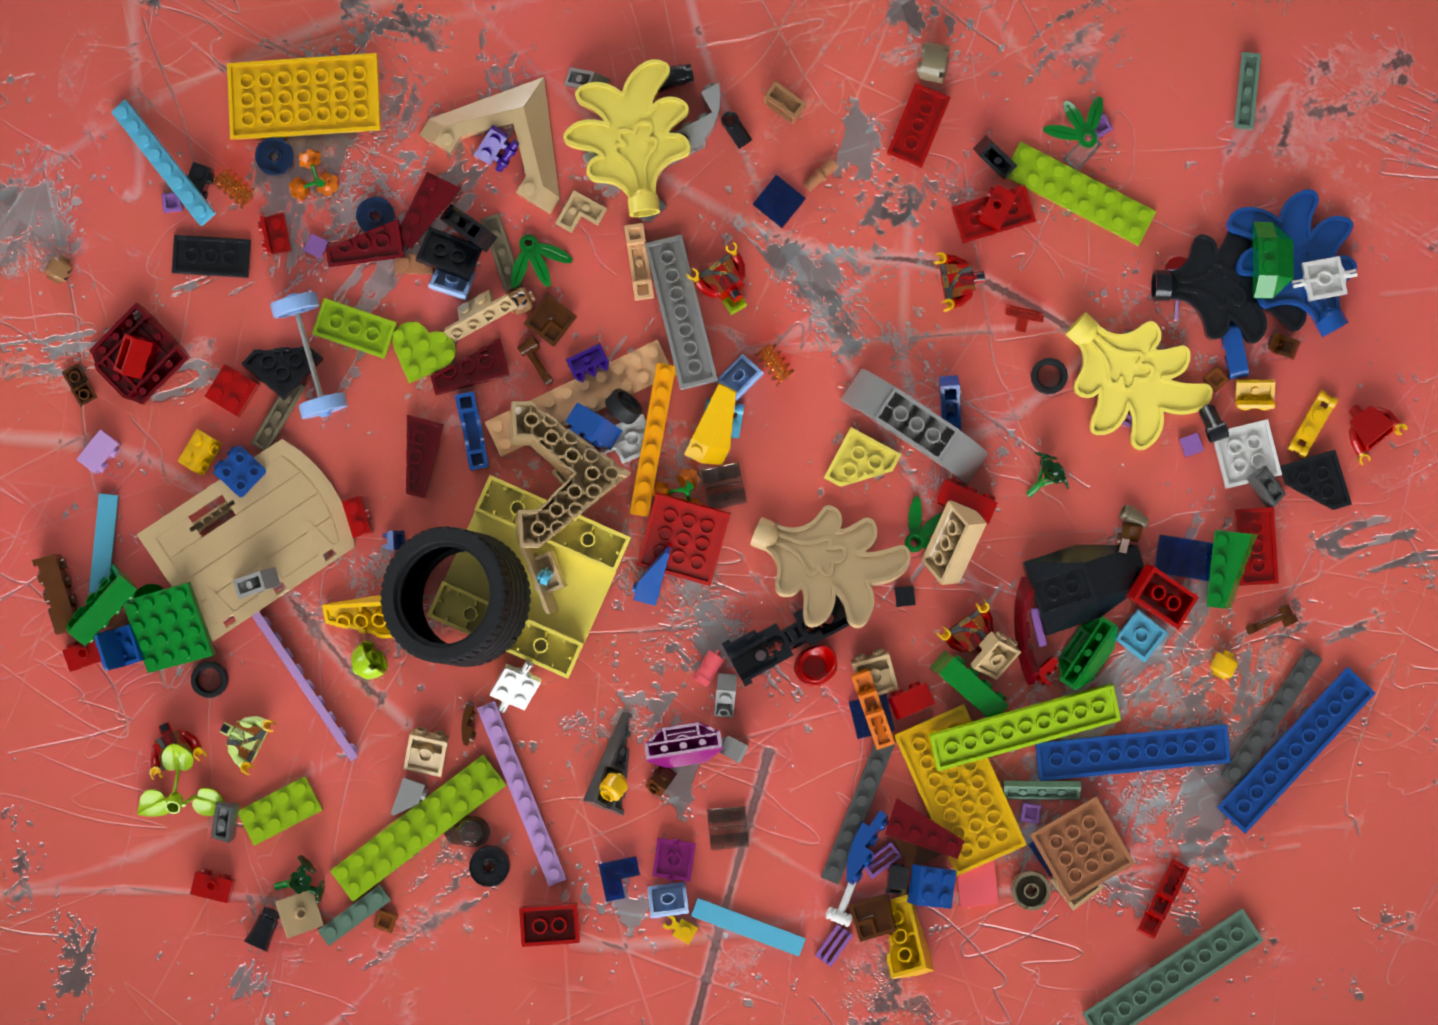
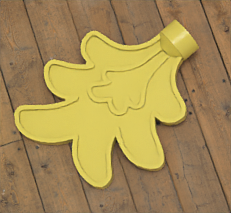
(635, 134)
(1134, 378)

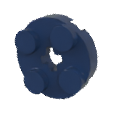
(280, 165)
(370, 206)

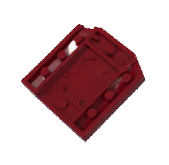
(162, 363)

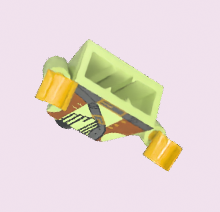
(246, 739)

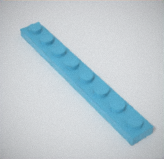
(163, 162)

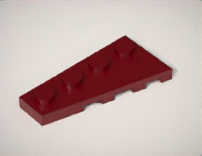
(426, 207)
(374, 245)
(479, 367)
(421, 452)
(917, 829)

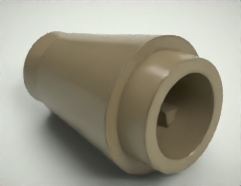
(1131, 515)

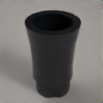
(678, 76)
(263, 929)

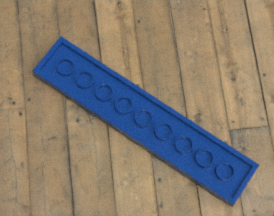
(1296, 750)
(1133, 752)

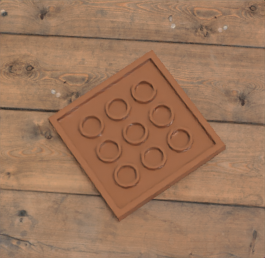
(1082, 849)

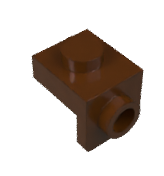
(1283, 345)
(1128, 533)
(660, 780)

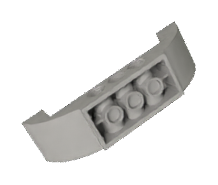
(698, 131)
(915, 425)

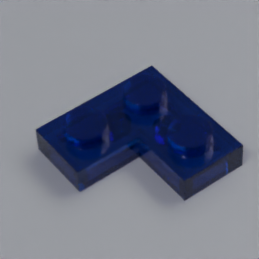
(613, 873)

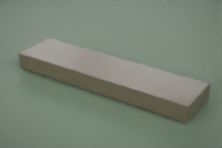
(501, 250)
(276, 419)

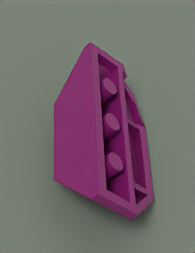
(683, 745)

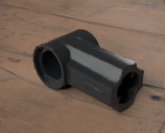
(736, 131)
(1214, 427)

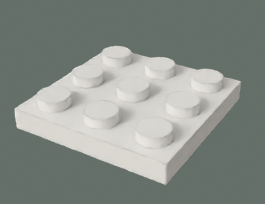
(1245, 452)

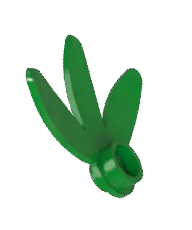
(1081, 128)
(534, 254)
(922, 535)

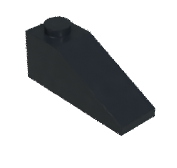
(468, 228)

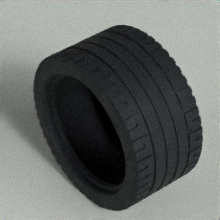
(405, 586)

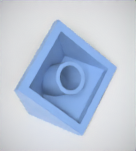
(451, 285)
(740, 376)
(668, 899)

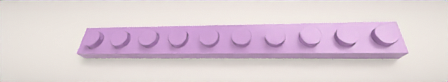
(306, 686)
(522, 793)

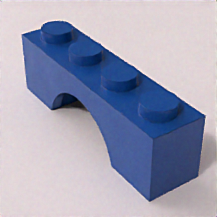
(472, 431)

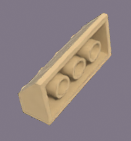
(953, 542)

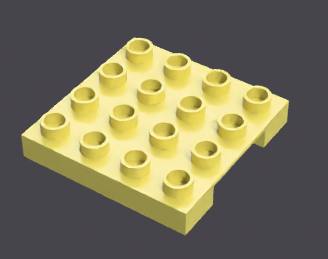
(587, 559)

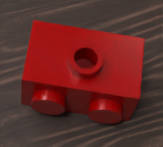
(997, 207)
(133, 356)
(357, 516)
(81, 656)
(911, 700)
(212, 886)

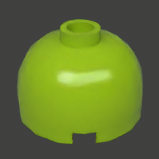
(367, 661)

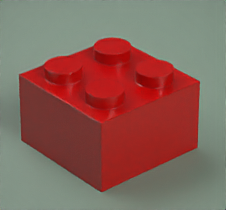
(232, 390)

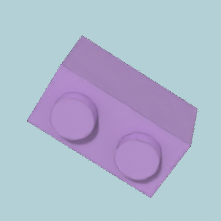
(99, 452)

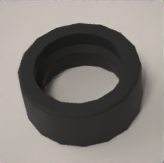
(1063, 376)
(623, 406)
(195, 676)

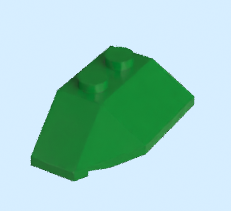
(1271, 260)
(1087, 652)

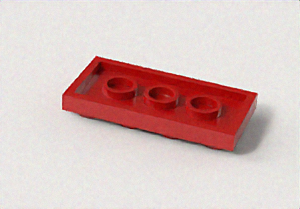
(918, 125)
(972, 229)
(1262, 563)

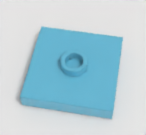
(1141, 635)

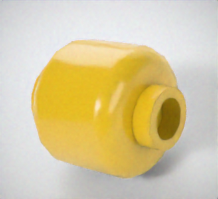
(1223, 665)
(613, 787)

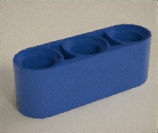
(1235, 353)

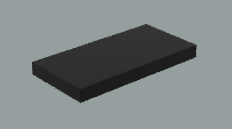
(211, 256)

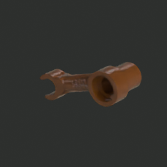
(528, 348)
(1285, 615)

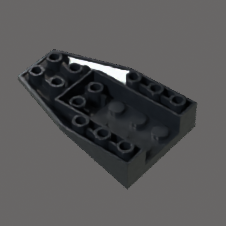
(1081, 583)

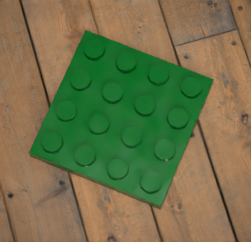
(169, 627)

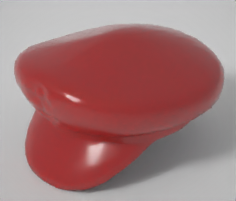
(815, 665)

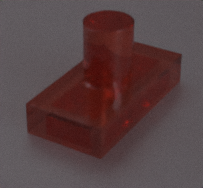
(1023, 316)

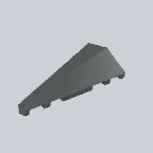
(613, 761)

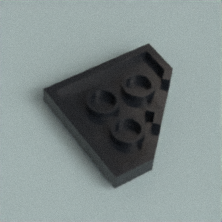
(281, 368)
(1318, 479)

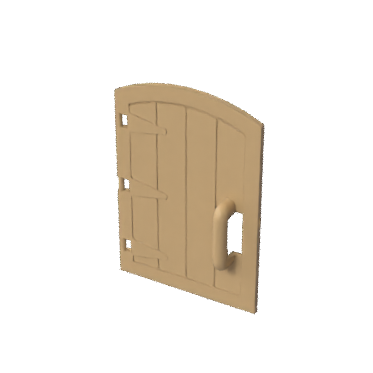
(279, 523)

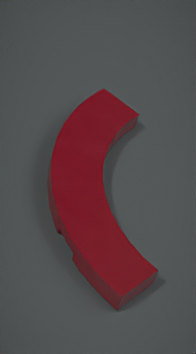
(1022, 630)

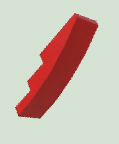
(1162, 899)

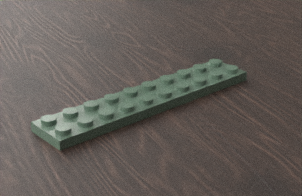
(1177, 973)

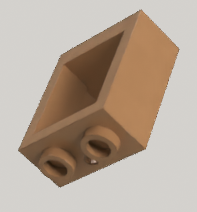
(780, 98)

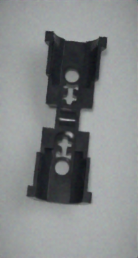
(744, 649)

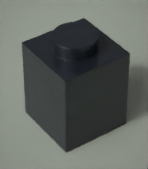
(897, 879)

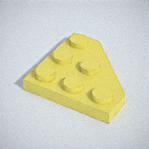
(860, 459)

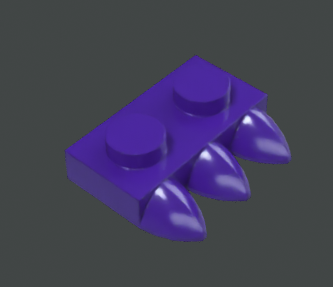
(588, 362)

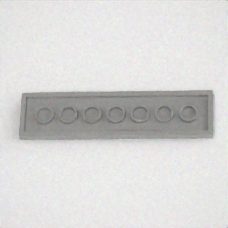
(681, 312)

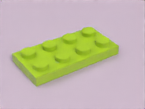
(354, 328)
(279, 810)

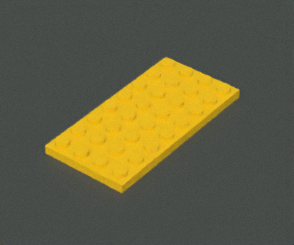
(304, 96)
(962, 797)

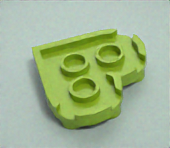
(422, 351)

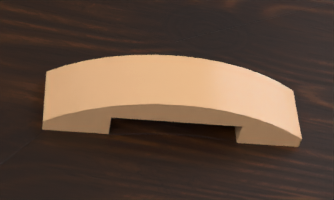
(639, 262)

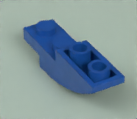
(859, 853)

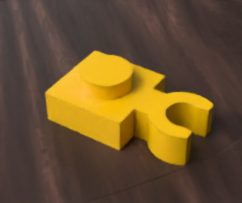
(683, 930)

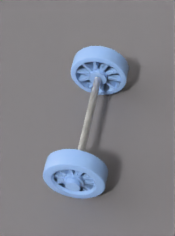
(295, 305)

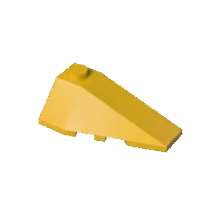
(713, 435)
(358, 614)
(907, 946)

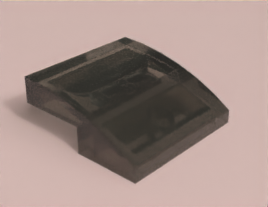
(724, 486)
(728, 828)

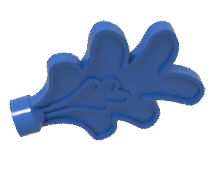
(1308, 246)

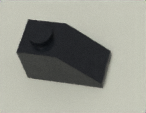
(995, 157)

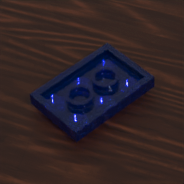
(1184, 557)

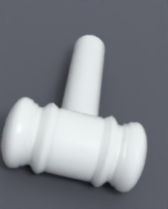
(839, 915)

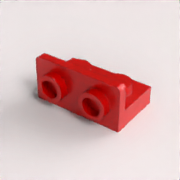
(275, 234)

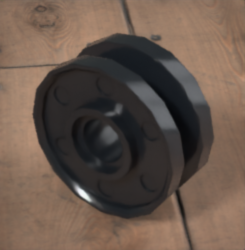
(477, 866)

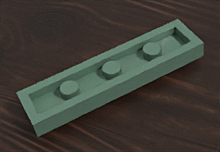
(1247, 91)
(1042, 790)
(354, 915)

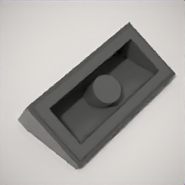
(1266, 487)
(225, 821)

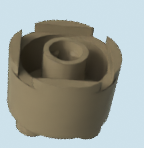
(934, 62)
(1040, 894)

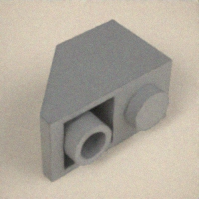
(725, 695)

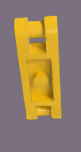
(1312, 423)

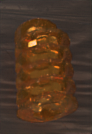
(234, 187)
(775, 363)

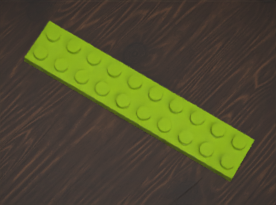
(1024, 727)
(418, 828)

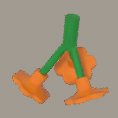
(326, 184)
(688, 481)

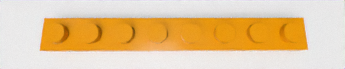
(652, 439)

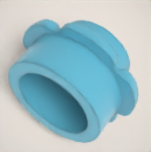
(544, 576)

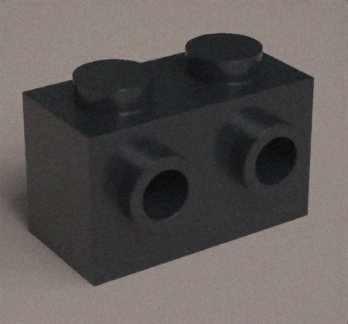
(201, 177)

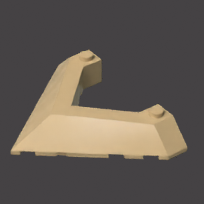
(519, 107)
(587, 471)

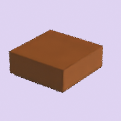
(1216, 379)
(385, 921)

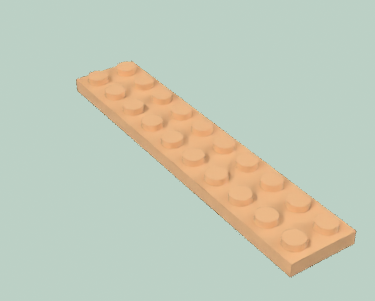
(630, 373)

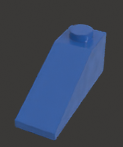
(950, 400)
(650, 581)

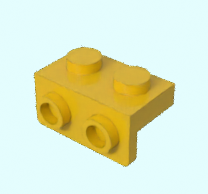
(1255, 394)
(200, 452)

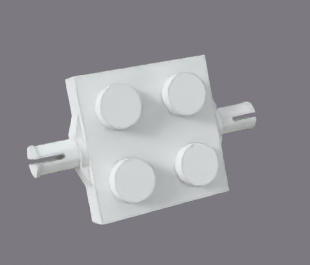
(1324, 278)
(630, 440)
(515, 686)

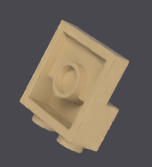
(996, 654)
(880, 670)
(426, 751)

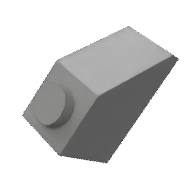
(579, 77)
(256, 582)
(733, 748)
(409, 795)

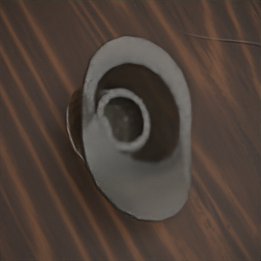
(469, 832)

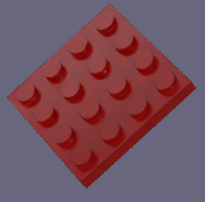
(691, 531)

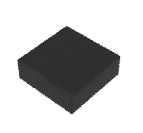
(904, 596)

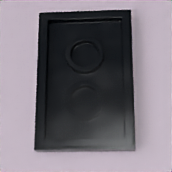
(448, 254)

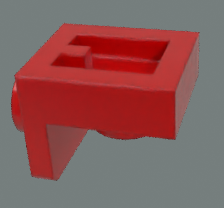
(1047, 667)

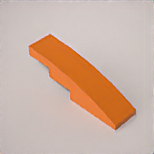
(872, 709)

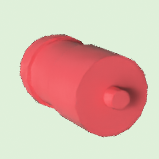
(708, 668)

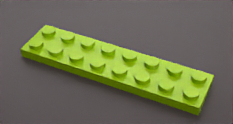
(1080, 194)

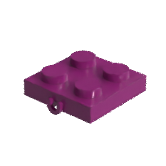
(674, 859)

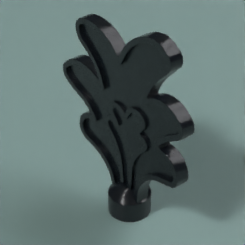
(1219, 293)

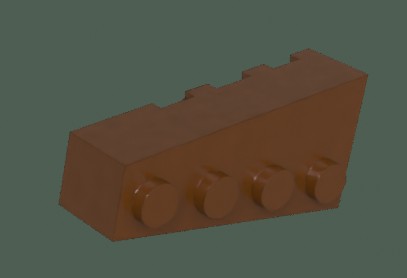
(57, 590)

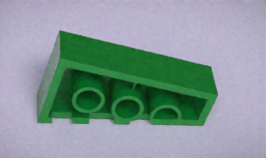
(1227, 566)
(101, 606)
(969, 685)

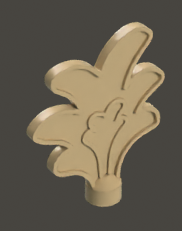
(830, 563)

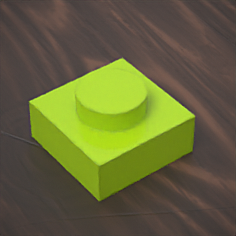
(734, 307)

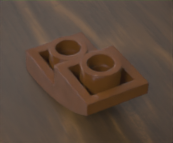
(79, 384)
(468, 733)

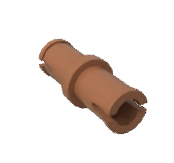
(820, 175)

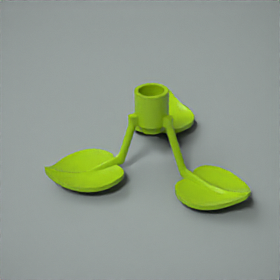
(154, 803)

